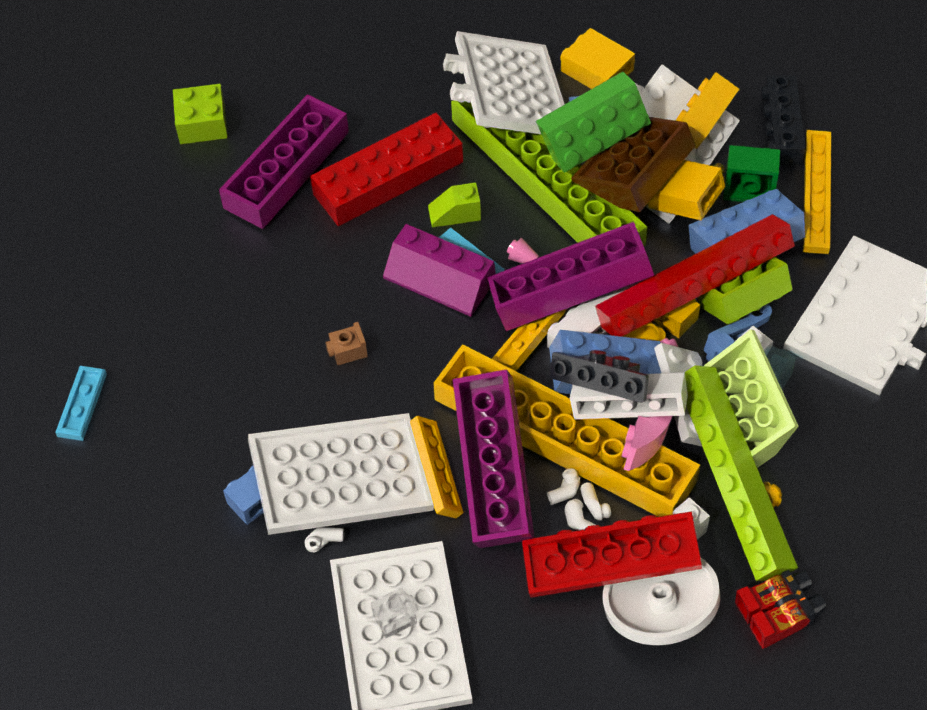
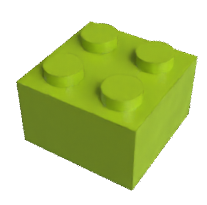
(200, 113)

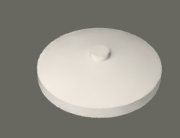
(663, 607)

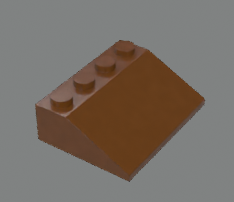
(637, 165)

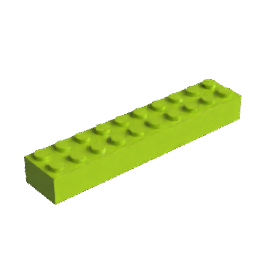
(531, 166)

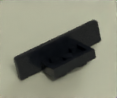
(601, 373)

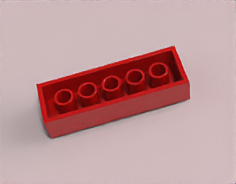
(387, 169)

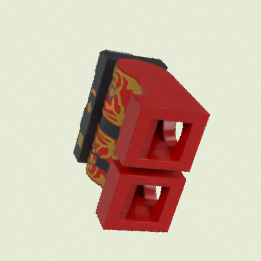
(779, 606)

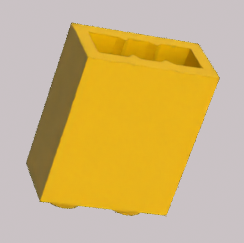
(596, 59)
(689, 190)

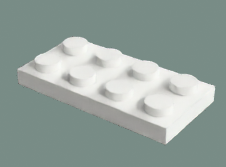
(679, 360)

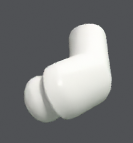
(568, 487)
(592, 503)
(575, 516)
(322, 536)

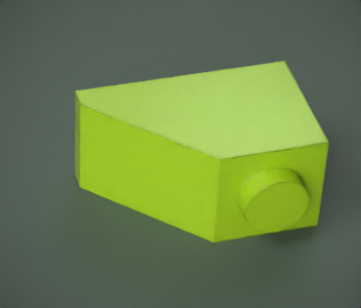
(456, 206)

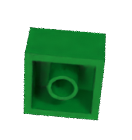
(750, 172)

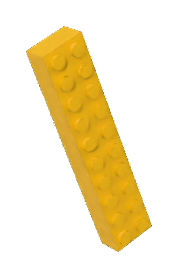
(585, 445)

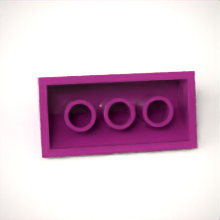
(439, 270)

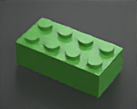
(593, 121)

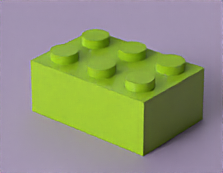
(748, 291)

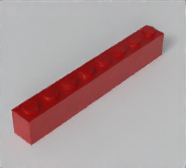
(694, 276)

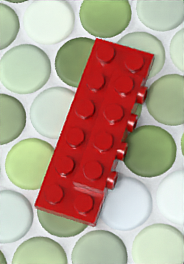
(611, 554)

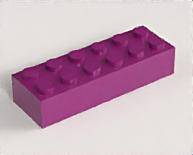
(284, 161)
(570, 276)
(493, 459)

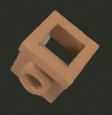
(347, 344)

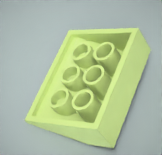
(755, 397)

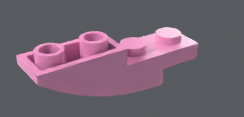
(644, 440)

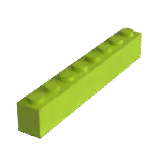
(737, 475)

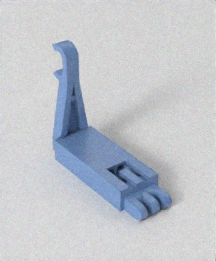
(727, 335)

